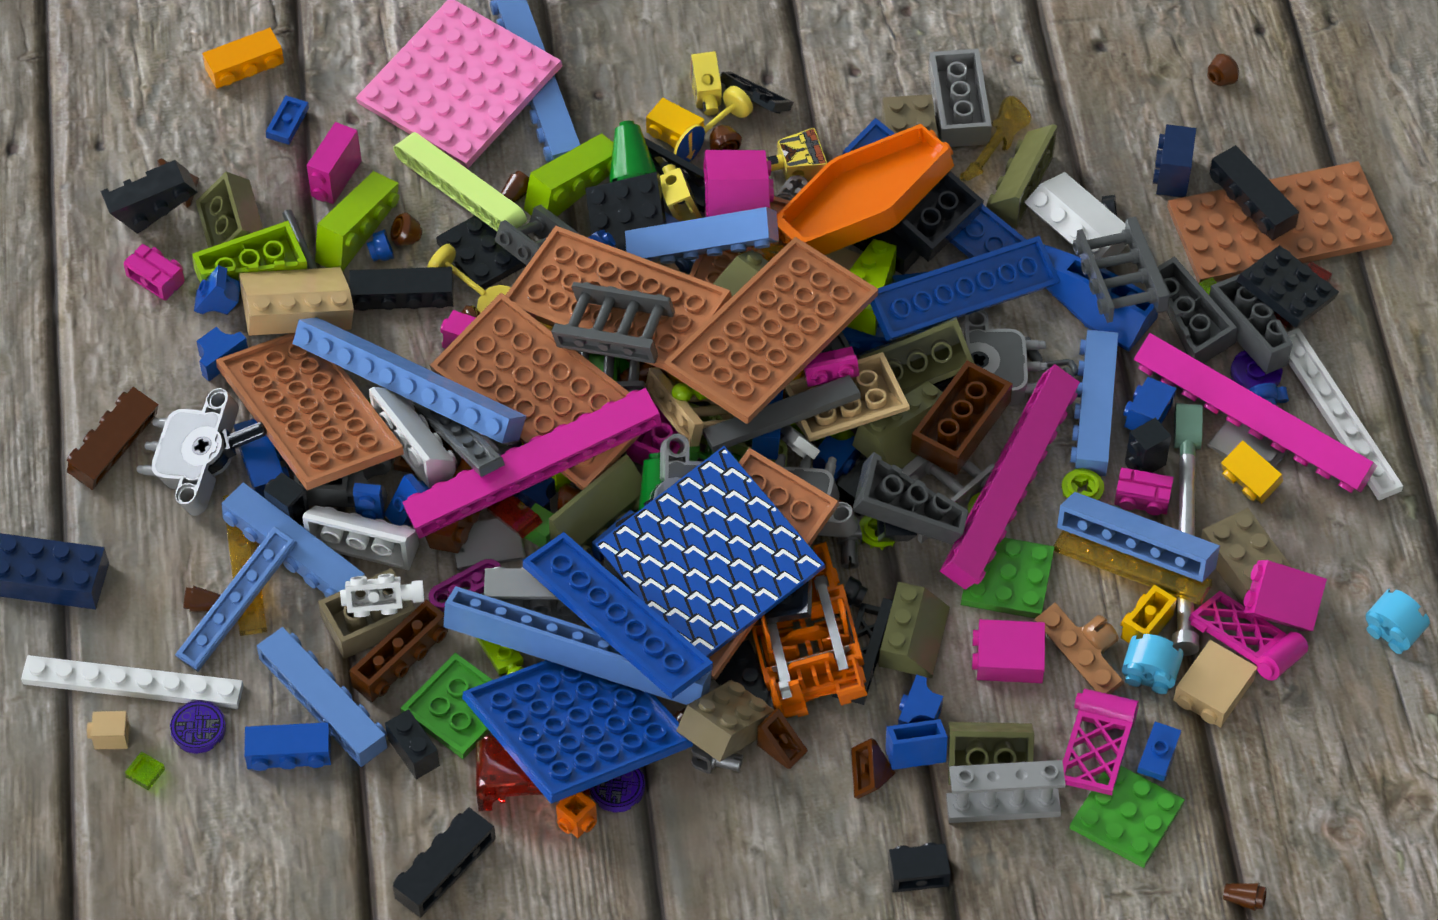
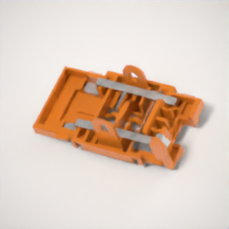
(831, 670)

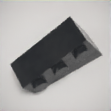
(151, 197)

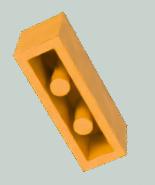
(243, 58)

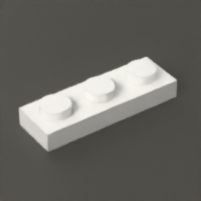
(799, 442)

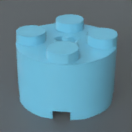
(1396, 620)
(1152, 663)

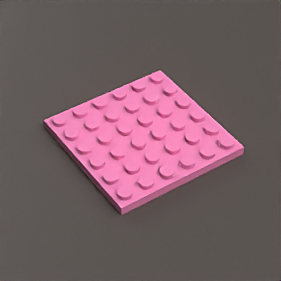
(459, 82)

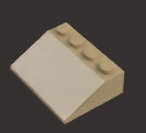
(280, 298)
(879, 399)

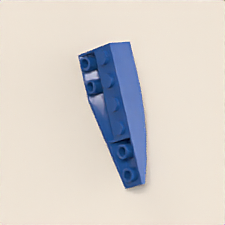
(1075, 295)

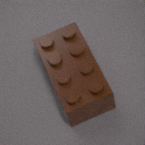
(961, 417)

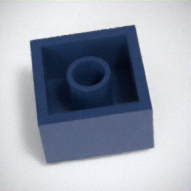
(1174, 160)

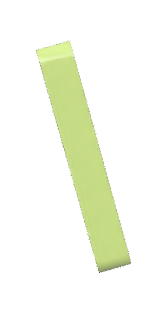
(458, 182)

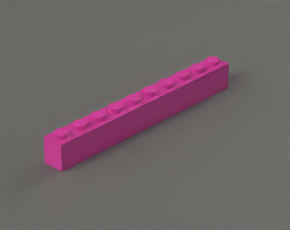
(1255, 413)
(533, 462)
(1010, 477)

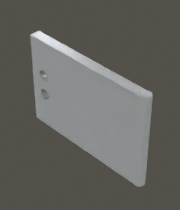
(1230, 436)
(490, 541)

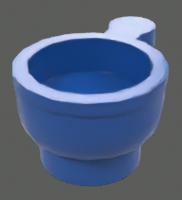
(380, 247)
(1271, 392)

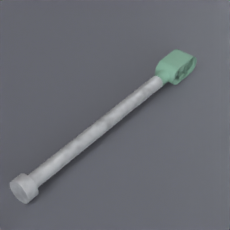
(1188, 438)

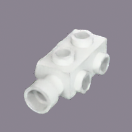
(375, 597)

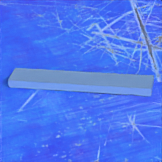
(236, 599)

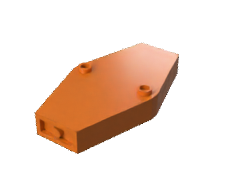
(865, 190)

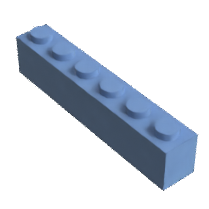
(704, 236)
(1095, 402)
(1138, 536)
(310, 557)
(322, 696)

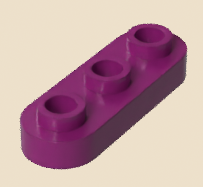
(471, 577)

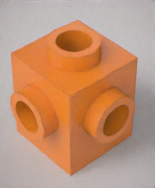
(576, 814)

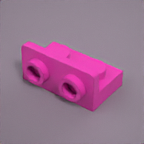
(831, 366)

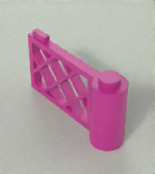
(1274, 654)
(1106, 713)

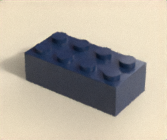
(51, 571)

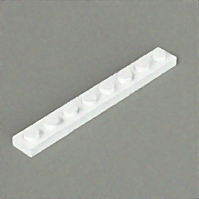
(1340, 414)
(131, 681)

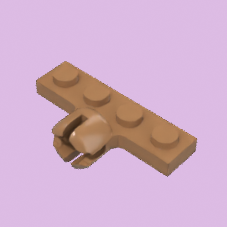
(1084, 646)

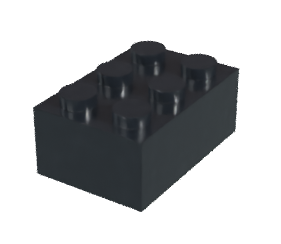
(939, 216)

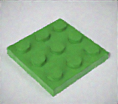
(1013, 579)
(442, 710)
(1130, 819)

